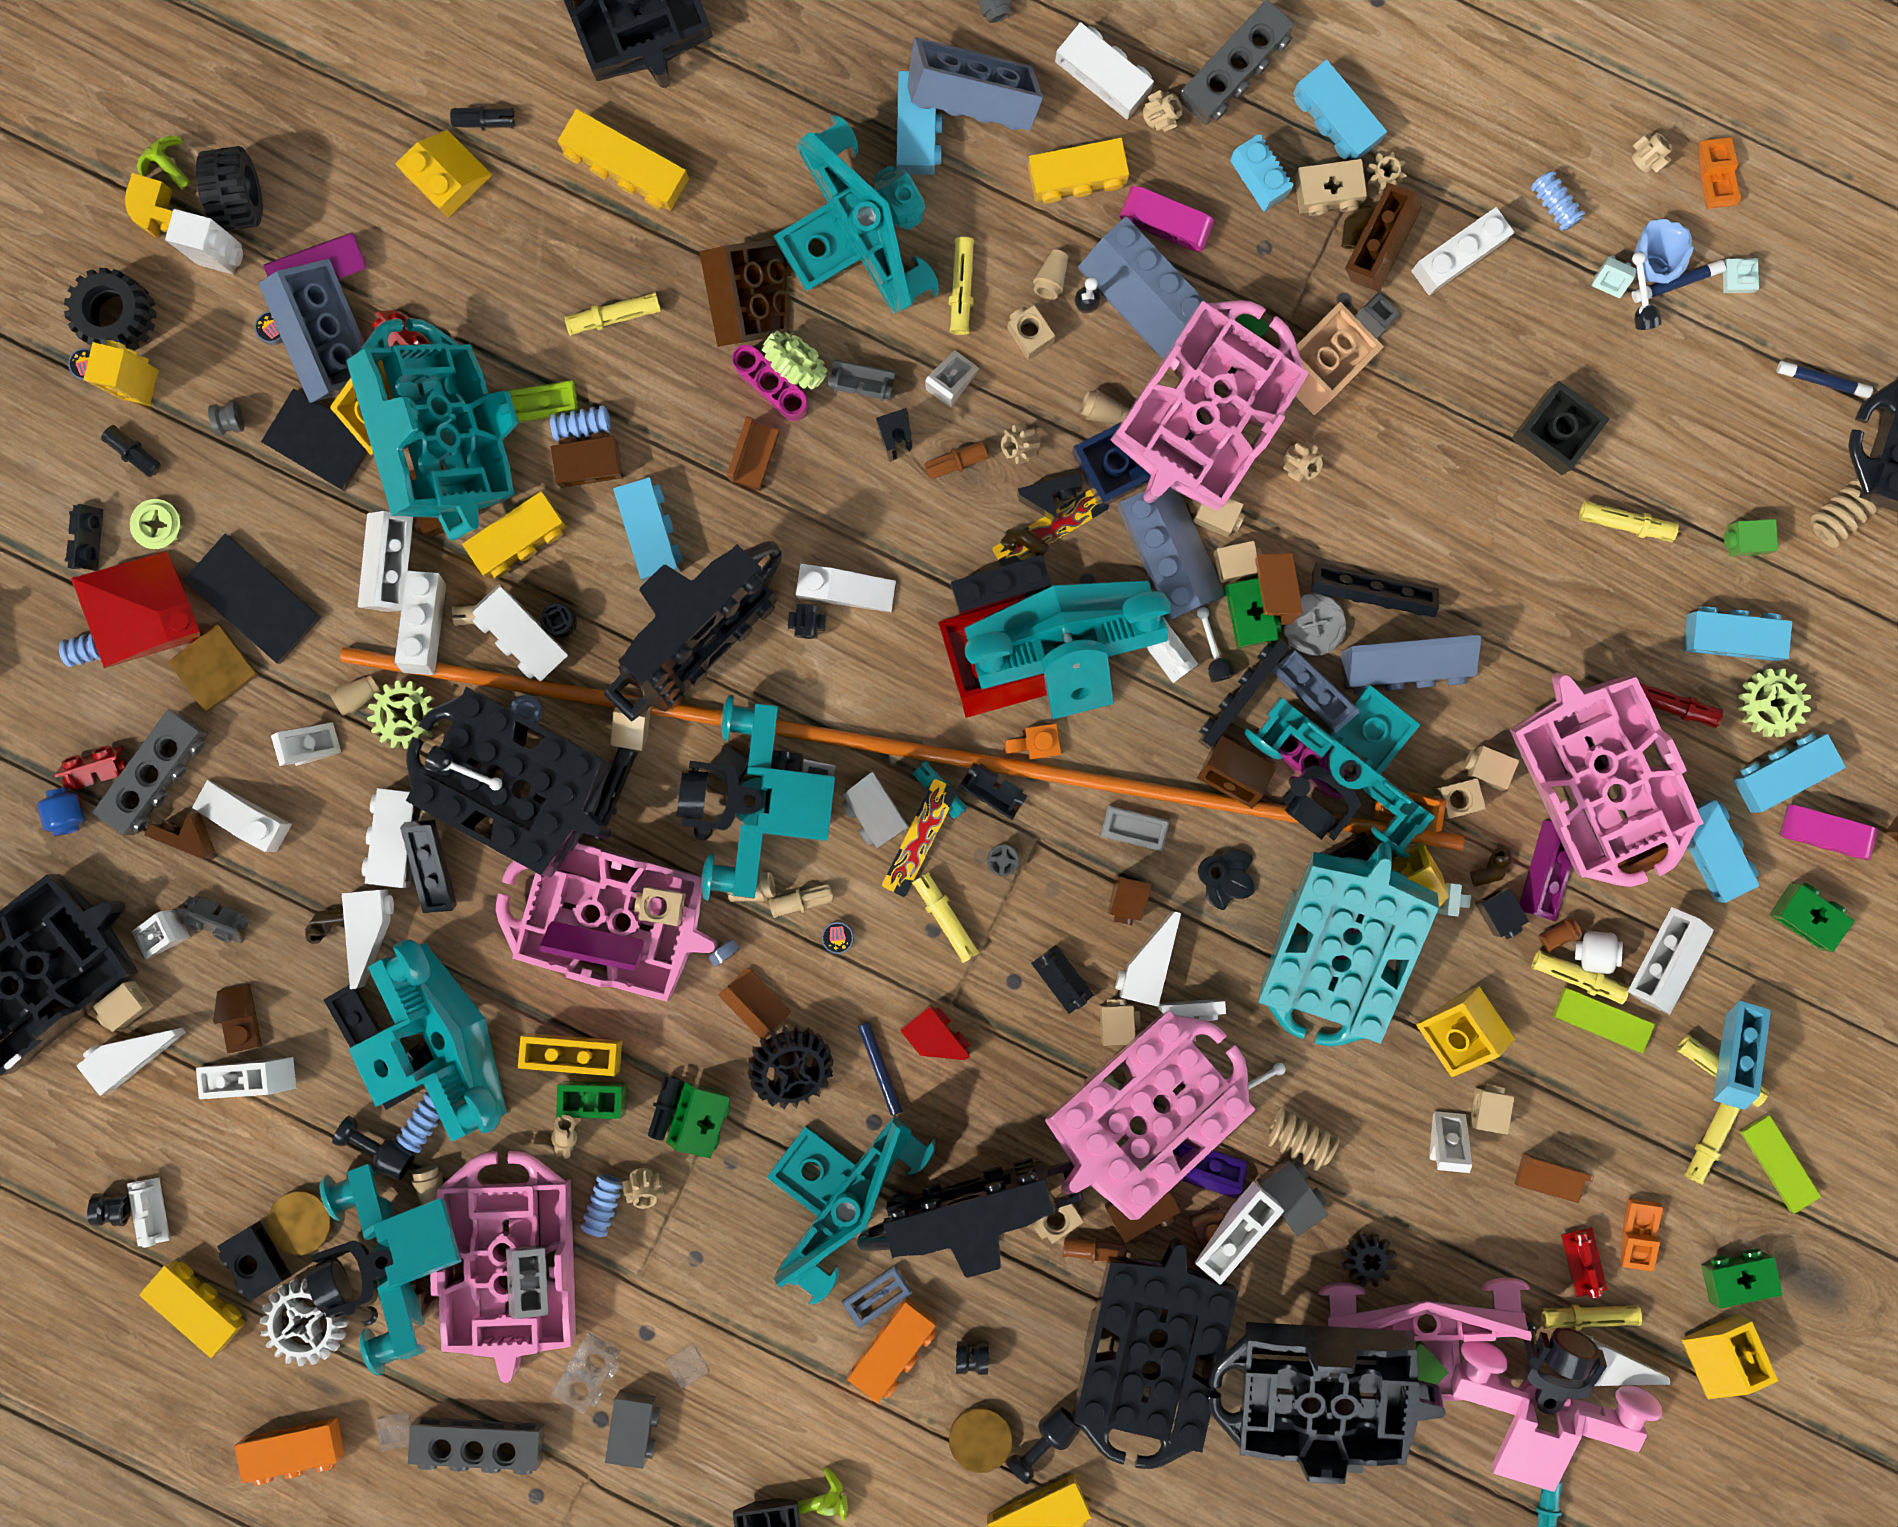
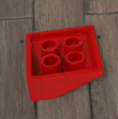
(136, 609)

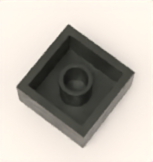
(1560, 428)

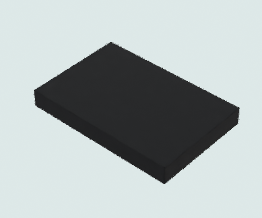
(315, 440)

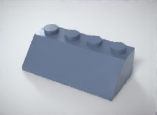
(973, 84)
(1141, 285)
(314, 325)
(1171, 551)
(1411, 662)

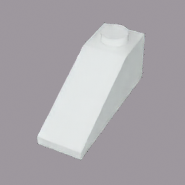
(844, 588)
(241, 817)
(365, 927)
(1148, 968)
(114, 1063)
(246, 1078)
(1239, 1232)
(1626, 1370)

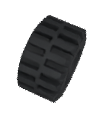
(229, 188)
(94, 292)

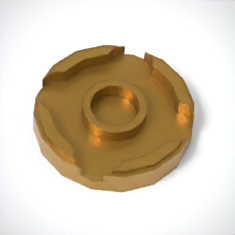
(299, 1222)
(980, 1439)

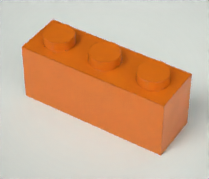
(893, 1350)
(289, 1451)

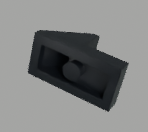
(1041, 495)

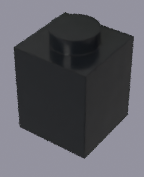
(1502, 913)

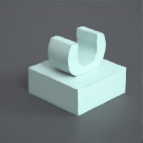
(1741, 276)
(1614, 277)
(1455, 900)

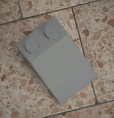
(874, 810)

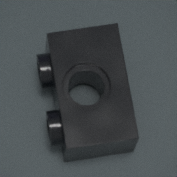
(270, 1266)

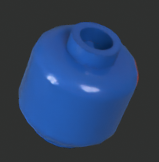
(61, 812)

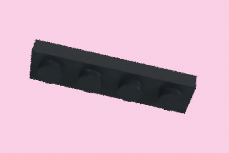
(1375, 590)
(1250, 682)
(357, 1025)

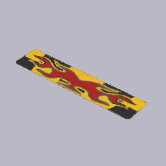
(1069, 518)
(919, 837)

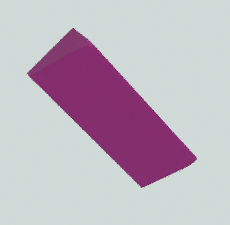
(341, 251)
(1546, 875)
(592, 946)

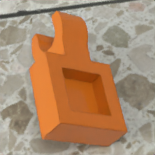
(1039, 742)

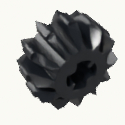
(1360, 1268)

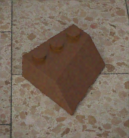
(747, 290)

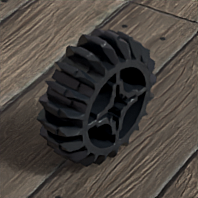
(787, 1055)

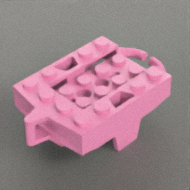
(1255, 395)
(1653, 797)
(664, 947)
(1154, 1066)
(474, 1307)

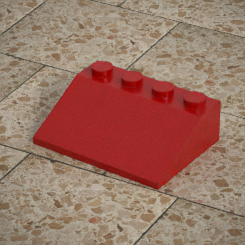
(972, 697)

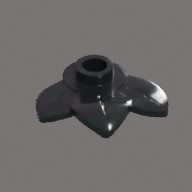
(1231, 878)

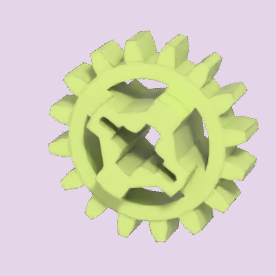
(794, 360)
(1776, 717)
(394, 724)

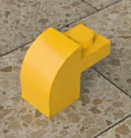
(148, 204)

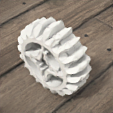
(311, 1333)

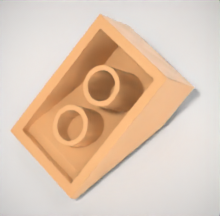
(1333, 356)

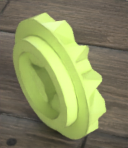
(147, 512)

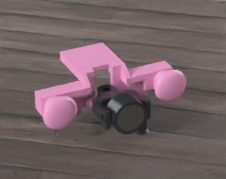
(1539, 1455)

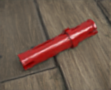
(1686, 708)

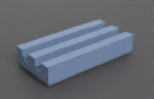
(899, 1281)

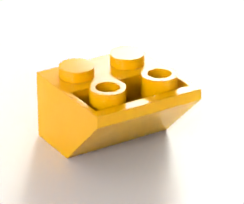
(1729, 1358)

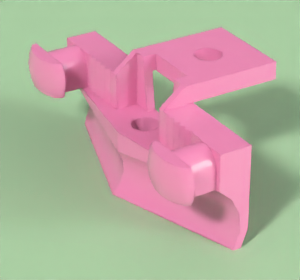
(1452, 1320)

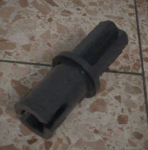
(482, 117)
(130, 451)
(665, 1107)

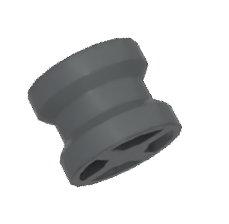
(226, 418)
(1007, 861)

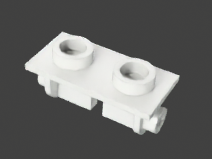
(1173, 656)
(148, 1212)

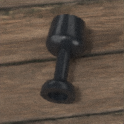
(389, 1157)
(1056, 1431)

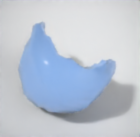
(1665, 249)

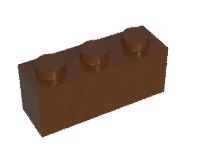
(1383, 237)

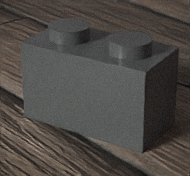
(1300, 1204)
(631, 1430)

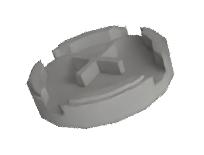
(1318, 627)

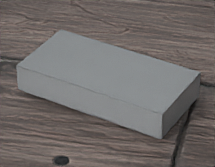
(1135, 828)

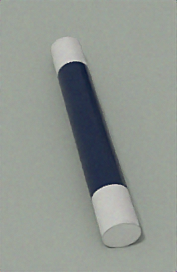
(1684, 279)
(1824, 379)

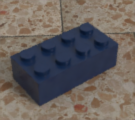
(1109, 469)

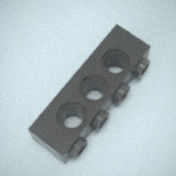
(1265, 23)
(116, 806)
(427, 1455)

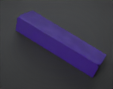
(1216, 1172)

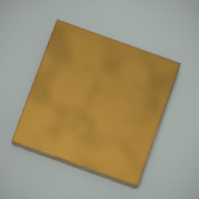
(213, 668)

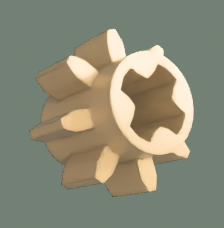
(1162, 111)
(1652, 152)
(1394, 172)
(1020, 443)
(1303, 461)
(643, 1188)

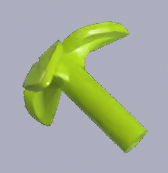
(156, 153)
(830, 1503)

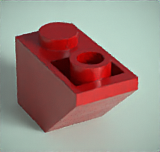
(932, 1036)

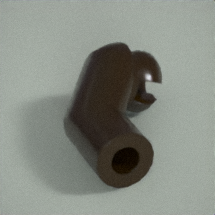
(1353, 224)
(1026, 538)
(1495, 869)
(321, 924)

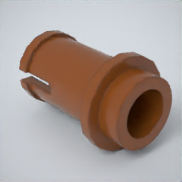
(1560, 934)

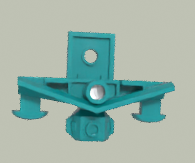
(857, 221)

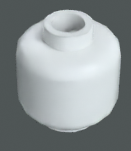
(1599, 952)

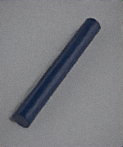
(880, 1068)

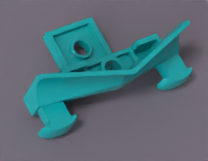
(431, 1002)

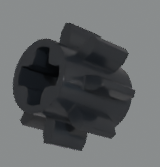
(806, 621)

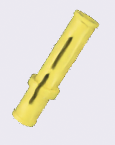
(606, 315)
(959, 320)
(1641, 525)
(945, 917)
(1593, 982)
(1709, 1061)
(1711, 1144)
(1600, 1316)

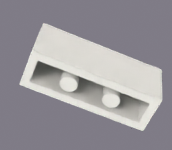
(1104, 70)
(204, 242)
(1462, 251)
(385, 561)
(420, 623)
(518, 633)
(387, 855)
(1670, 960)

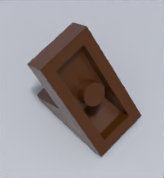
(191, 839)
(238, 1018)

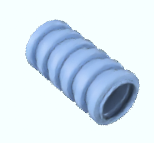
(1557, 200)
(580, 423)
(78, 650)
(419, 1125)
(602, 1205)

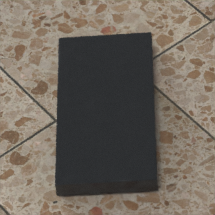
(252, 598)

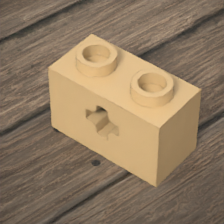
(1344, 176)

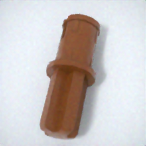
(956, 460)
(1092, 1250)

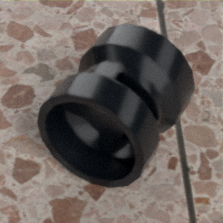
(563, 624)
(108, 1209)
(980, 1358)

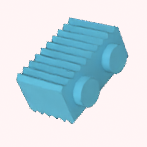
(1261, 172)

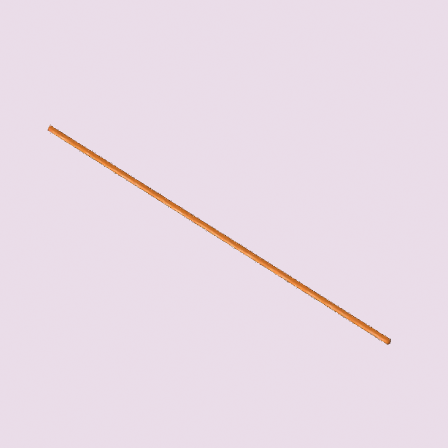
(896, 747)

